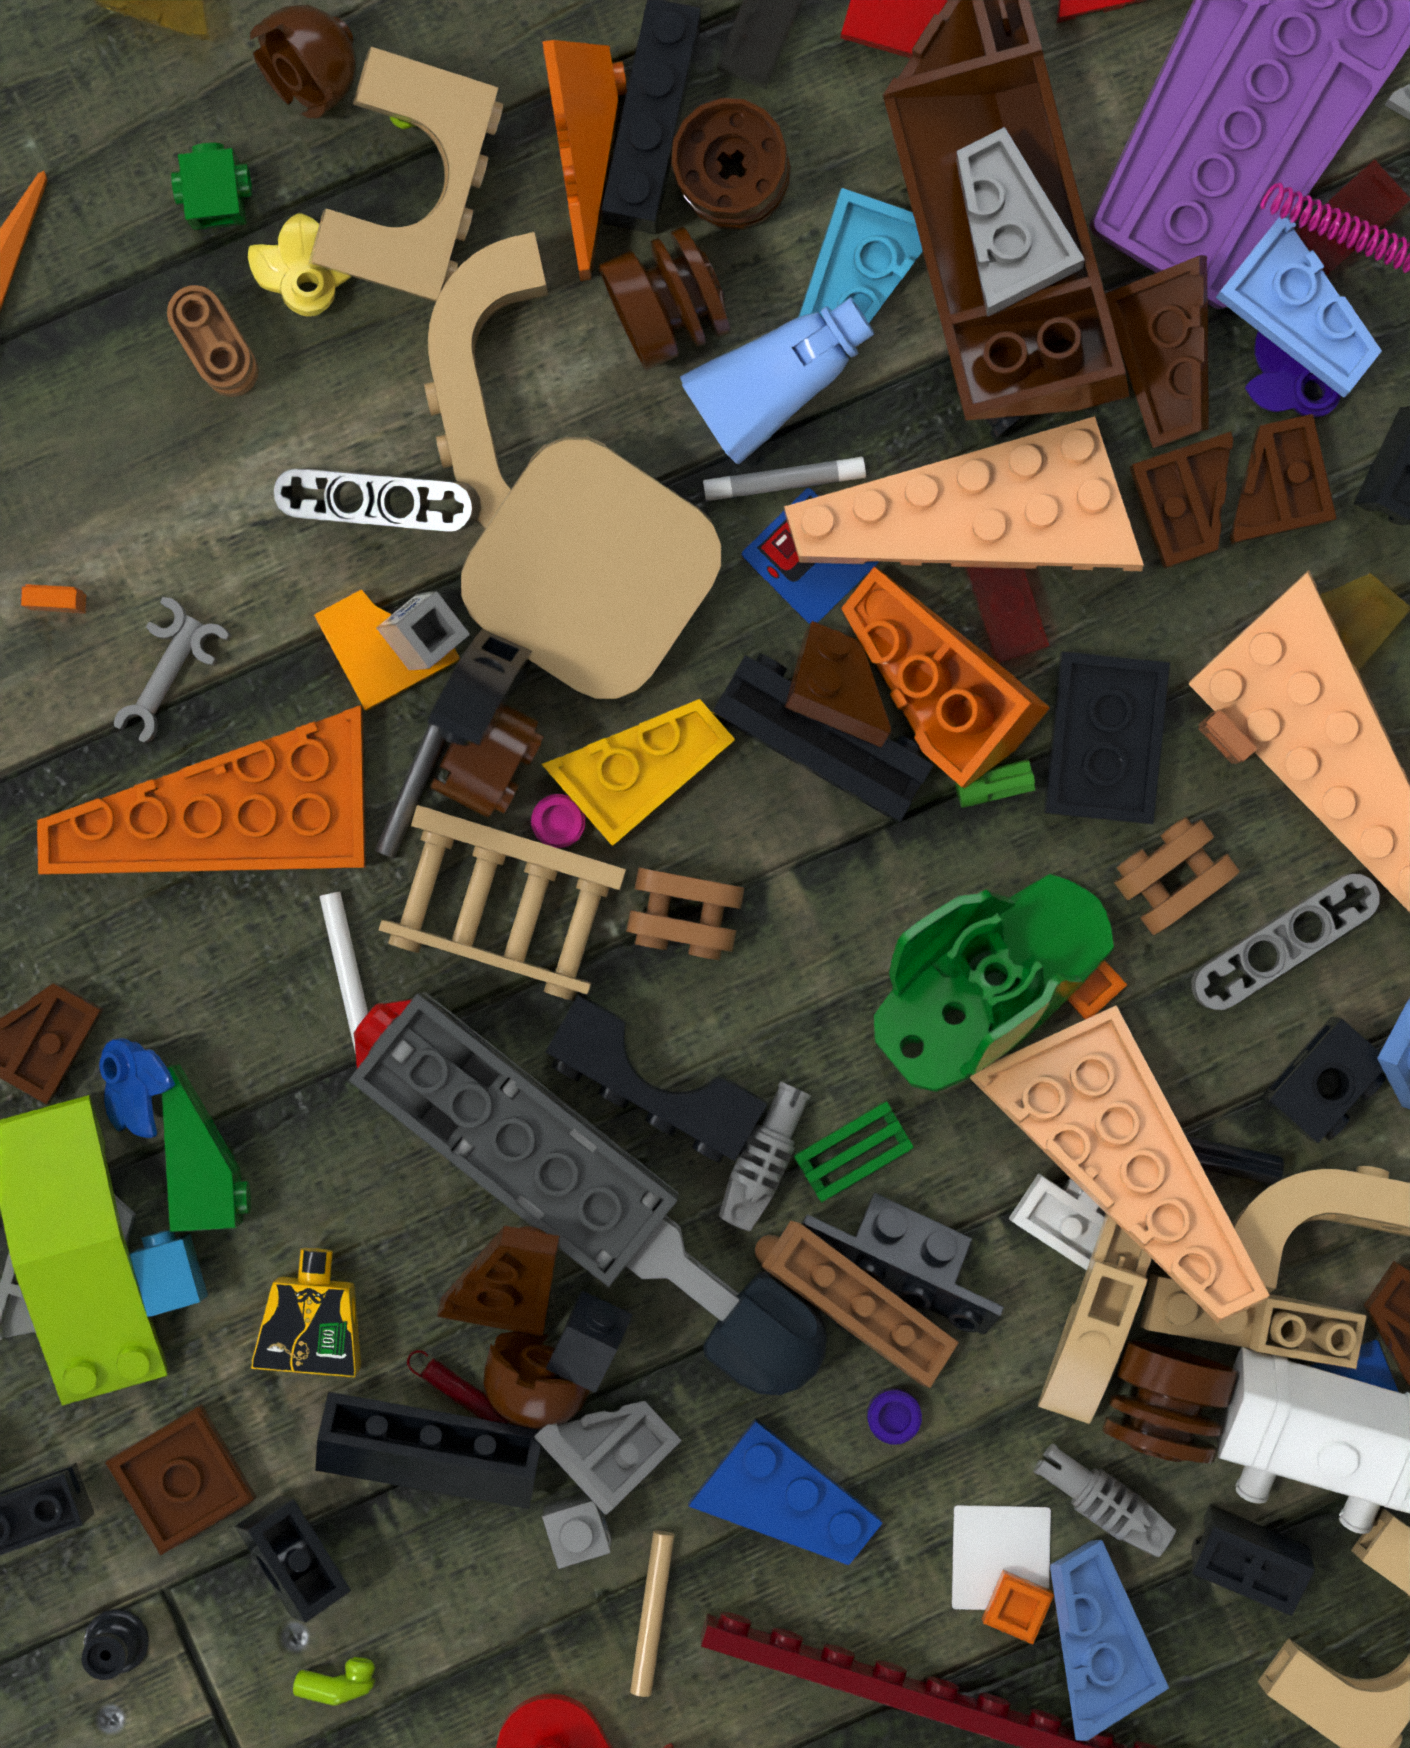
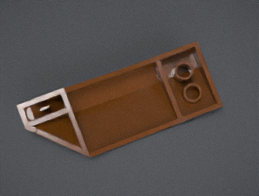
(968, 78)

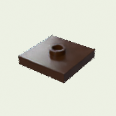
(180, 1479)

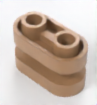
(212, 341)
(1143, 872)
(656, 928)

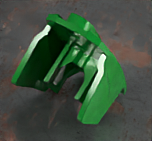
(998, 964)

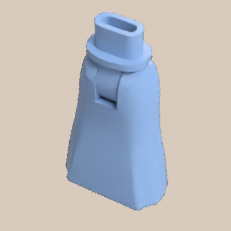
(769, 379)

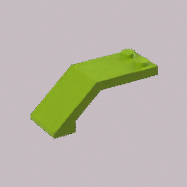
(73, 1253)

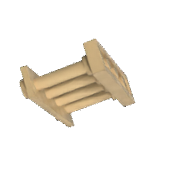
(491, 849)

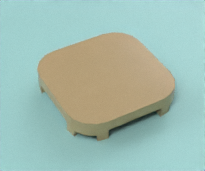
(591, 567)

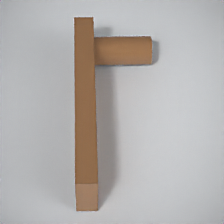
(856, 1302)

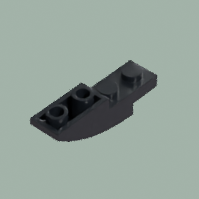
(479, 689)

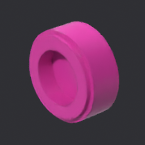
(557, 821)

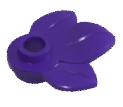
(1283, 383)

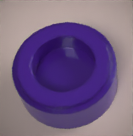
(894, 1416)

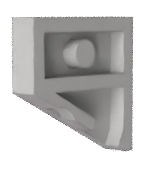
(610, 1450)

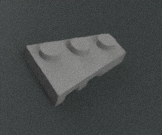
(1012, 224)

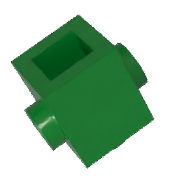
(212, 186)

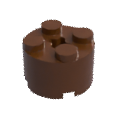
(483, 772)

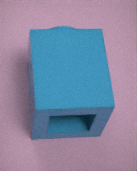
(168, 1272)

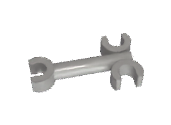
(186, 635)

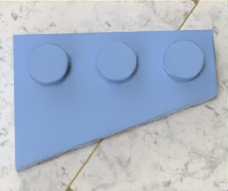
(1299, 310)

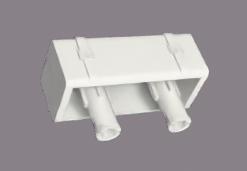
(1319, 1433)

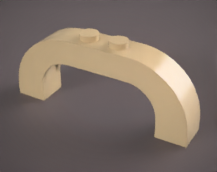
(479, 288)
(1336, 1195)

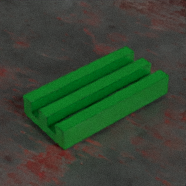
(814, 1174)

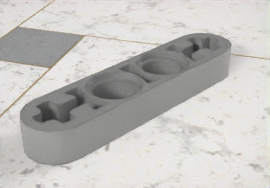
(1282, 936)

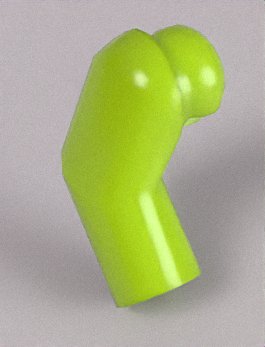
(339, 1689)

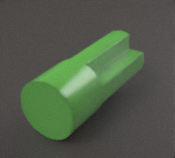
(998, 784)

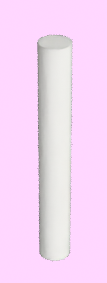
(344, 959)

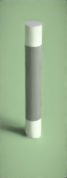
(784, 478)

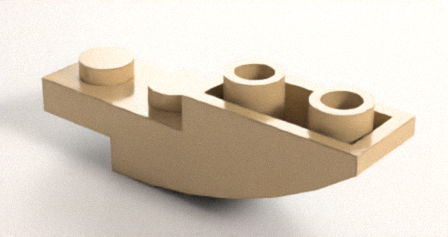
(1097, 1325)
(1272, 1327)

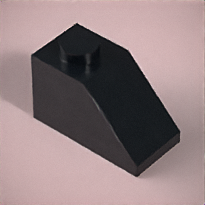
(589, 1341)

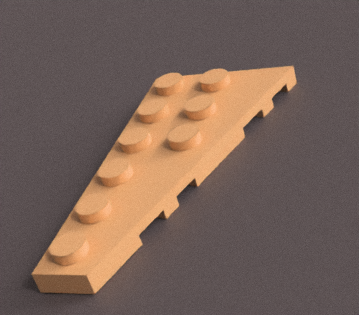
(996, 507)
(1316, 728)
(1114, 1134)

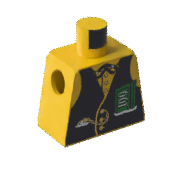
(310, 1322)

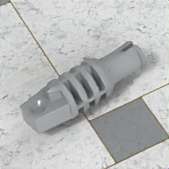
(763, 1160)
(1107, 1502)

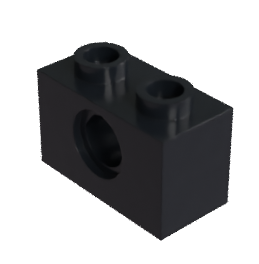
(1296, 1092)
(292, 1558)

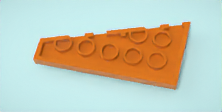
(253, 808)

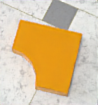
(364, 653)

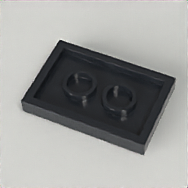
(1106, 738)

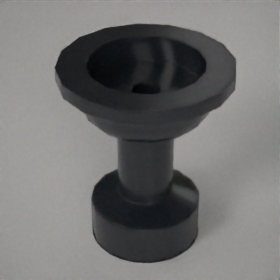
(114, 1644)

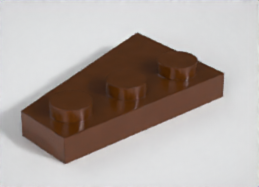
(1165, 348)
(506, 1283)

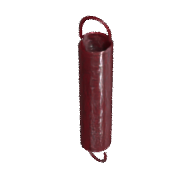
(458, 1389)

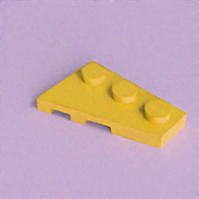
(638, 769)

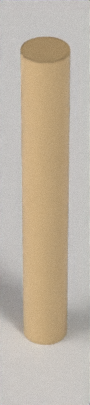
(652, 1613)

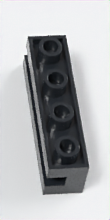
(875, 775)
(42, 1508)

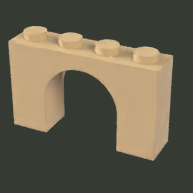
(456, 117)
(1342, 1707)

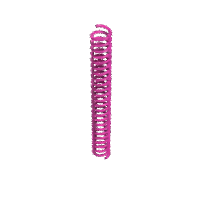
(1333, 230)

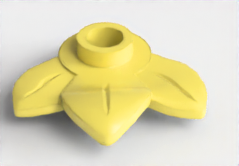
(287, 266)

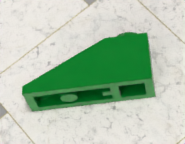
(200, 1169)

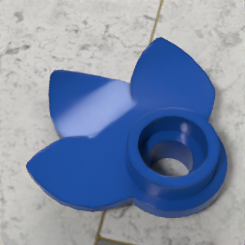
(131, 1080)

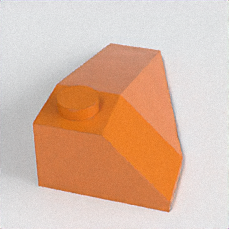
(586, 117)
(952, 693)

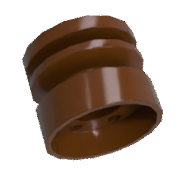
(729, 133)
(665, 298)
(1169, 1402)

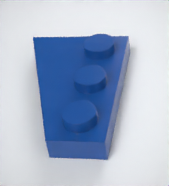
(785, 1497)

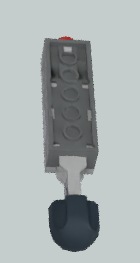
(571, 1182)

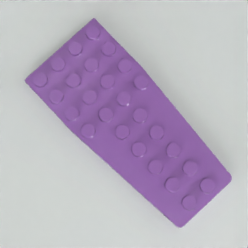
(1241, 105)

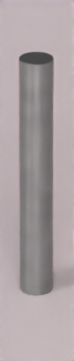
(410, 792)

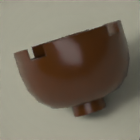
(306, 57)
(523, 1387)

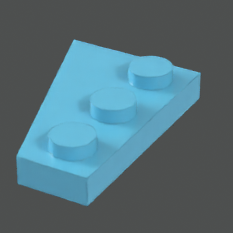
(862, 255)

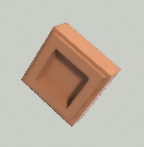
(1226, 737)

